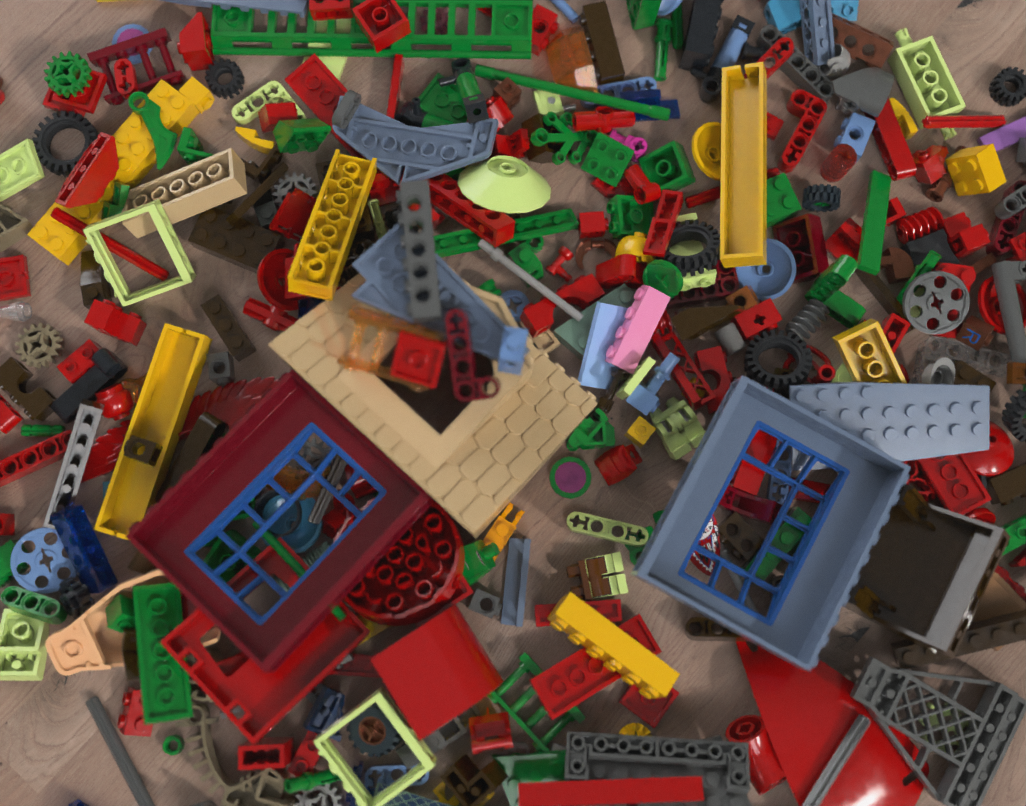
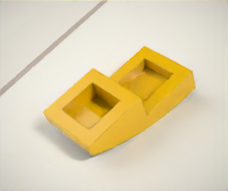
(904, 119)
(253, 140)

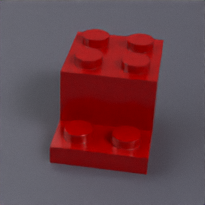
(83, 102)

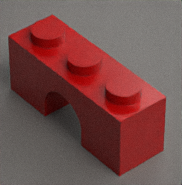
(713, 362)

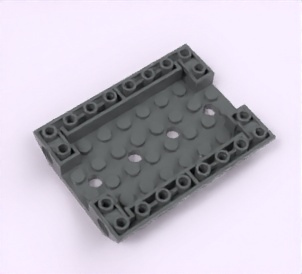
(617, 756)

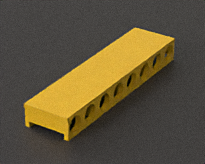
(332, 226)

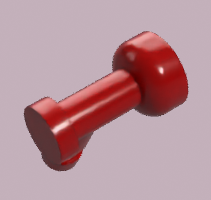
(555, 267)

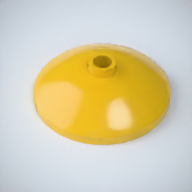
(707, 149)

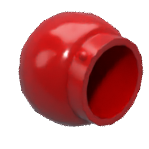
(116, 401)

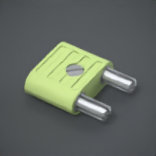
(550, 102)

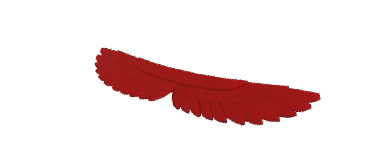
(224, 403)

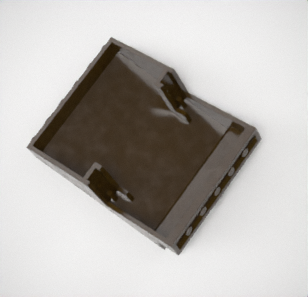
(927, 572)

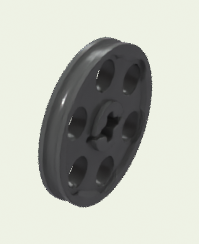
(926, 299)

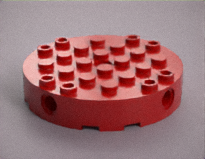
(419, 580)

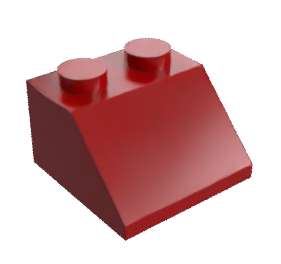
(196, 44)

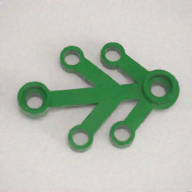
(585, 138)

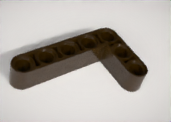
(705, 625)

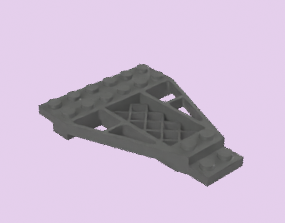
(979, 747)

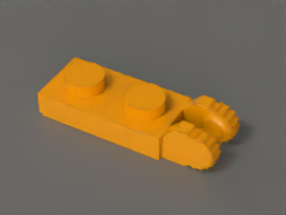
(502, 529)

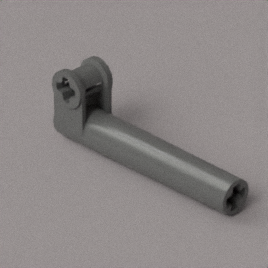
(1006, 276)

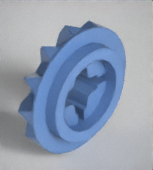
(517, 298)

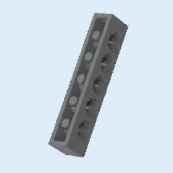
(418, 193)

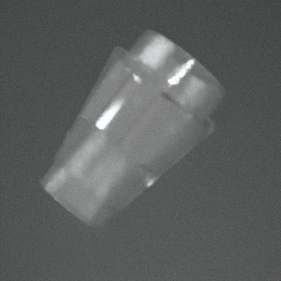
(16, 311)

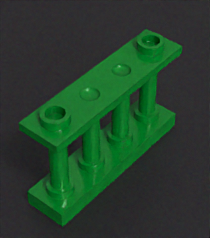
(528, 664)

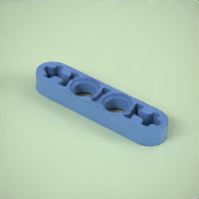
(618, 87)
(786, 467)

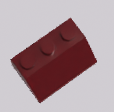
(806, 241)

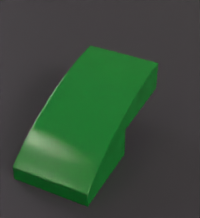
(118, 201)

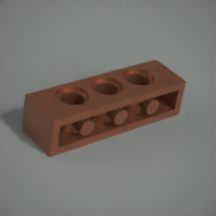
(863, 36)

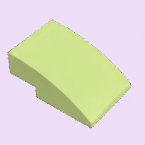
(22, 647)

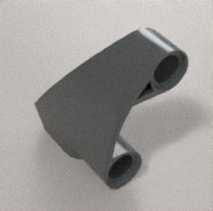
(864, 90)

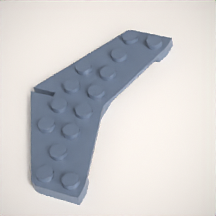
(419, 150)

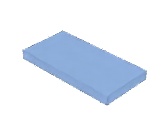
(594, 369)

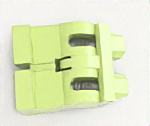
(677, 428)

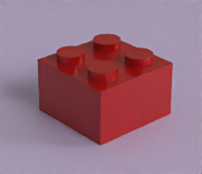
(381, 22)

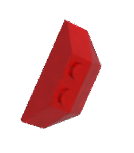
(90, 174)

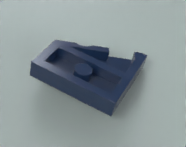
(325, 712)

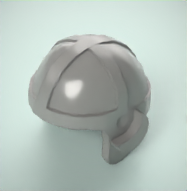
(838, 65)

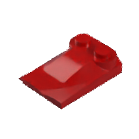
(967, 276)

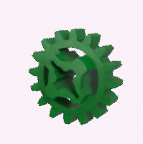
(68, 74)

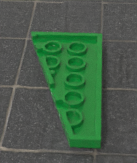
(530, 768)

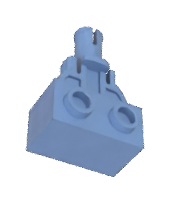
(645, 395)

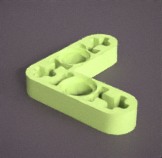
(281, 97)

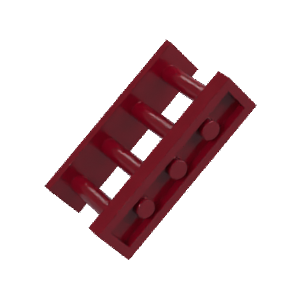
(139, 45)

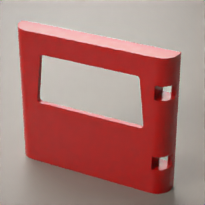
(261, 694)

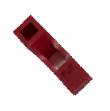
(749, 506)

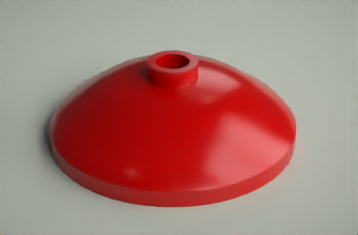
(269, 272)
(989, 305)
(997, 458)

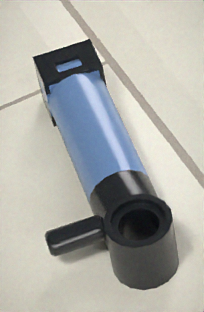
(726, 57)

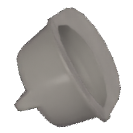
(939, 372)

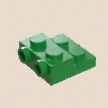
(628, 216)

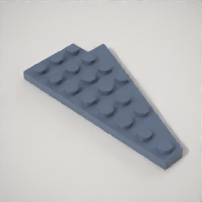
(386, 292)

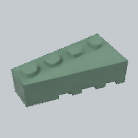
(575, 334)

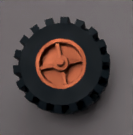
(373, 732)

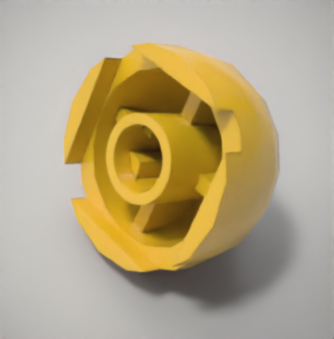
(634, 245)

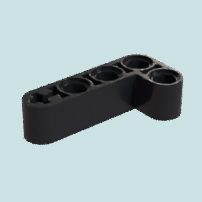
(104, 373)

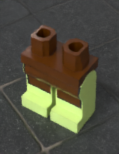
(591, 579)

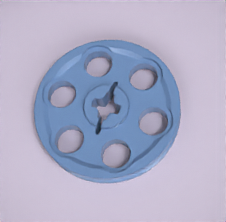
(33, 558)

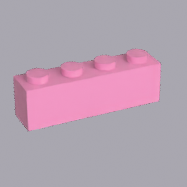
(637, 328)

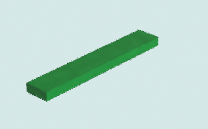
(874, 223)

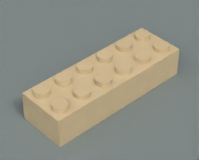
(188, 190)

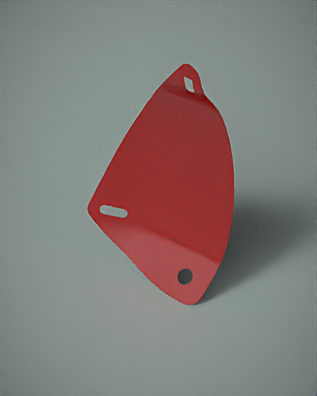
(807, 722)

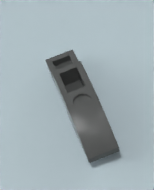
(440, 737)

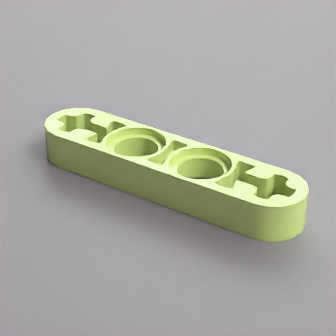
(606, 532)

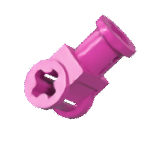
(633, 143)

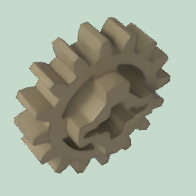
(30, 341)

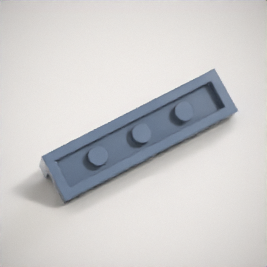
(821, 30)
(515, 582)

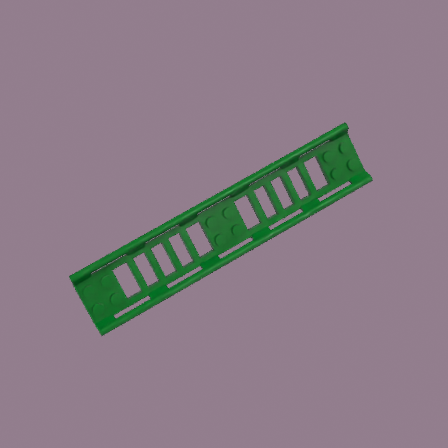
(509, 28)

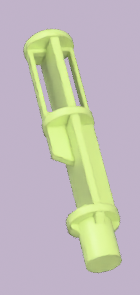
(377, 217)

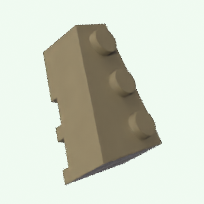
(12, 227)

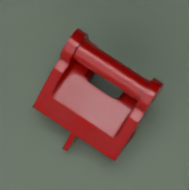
(490, 725)

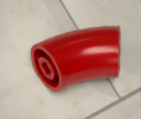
(763, 762)

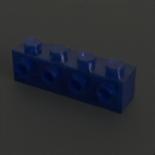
(84, 549)

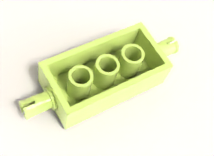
(925, 80)

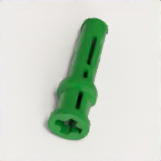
(662, 41)

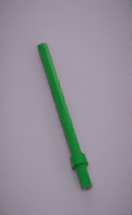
(292, 562)

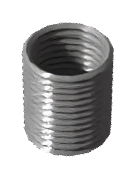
(730, 339)

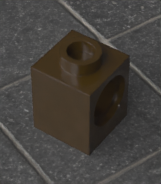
(151, 452)

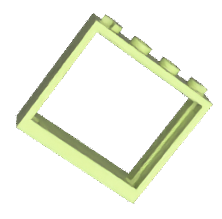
(170, 239)
(349, 779)

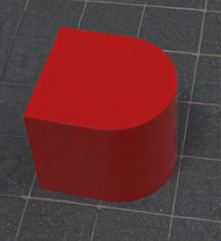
(437, 671)

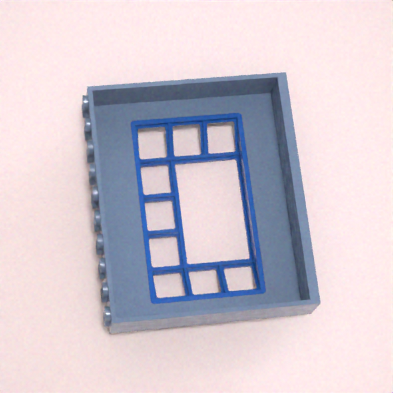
(832, 544)

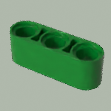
(25, 601)

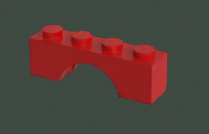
(583, 293)

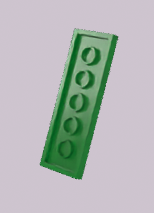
(162, 679)

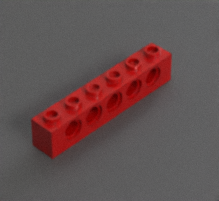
(489, 225)

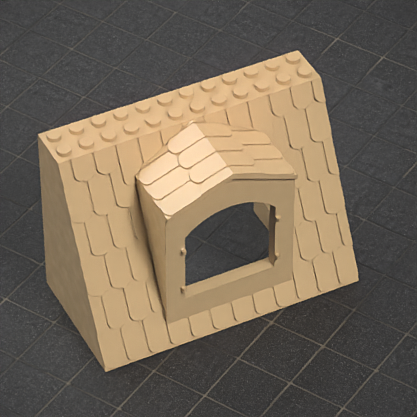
(483, 452)

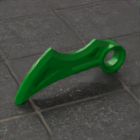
(163, 139)

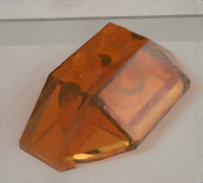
(571, 60)

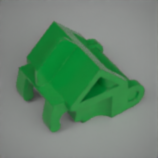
(592, 434)

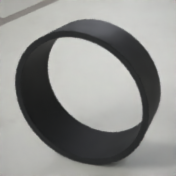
(262, 501)

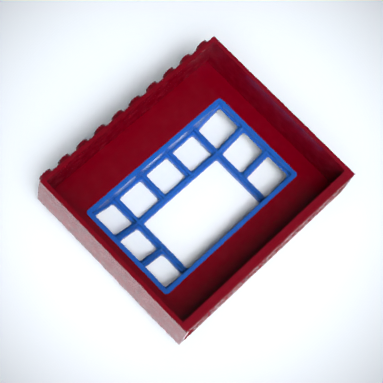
(233, 475)

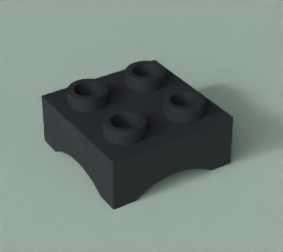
(937, 242)

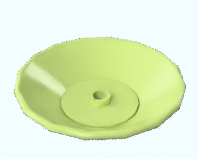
(504, 185)

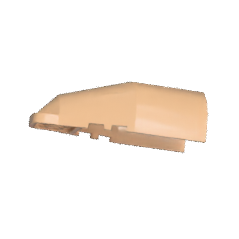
(89, 641)

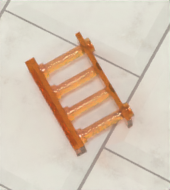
(385, 325)

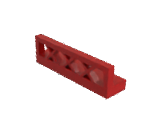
(679, 372)

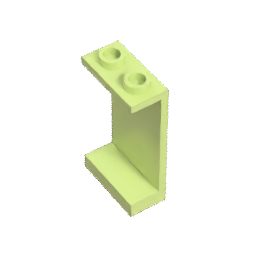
(689, 248)

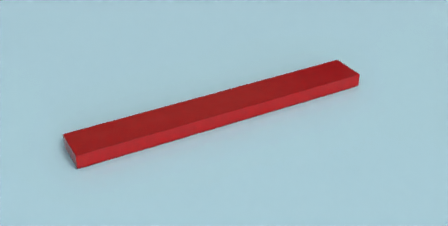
(611, 791)

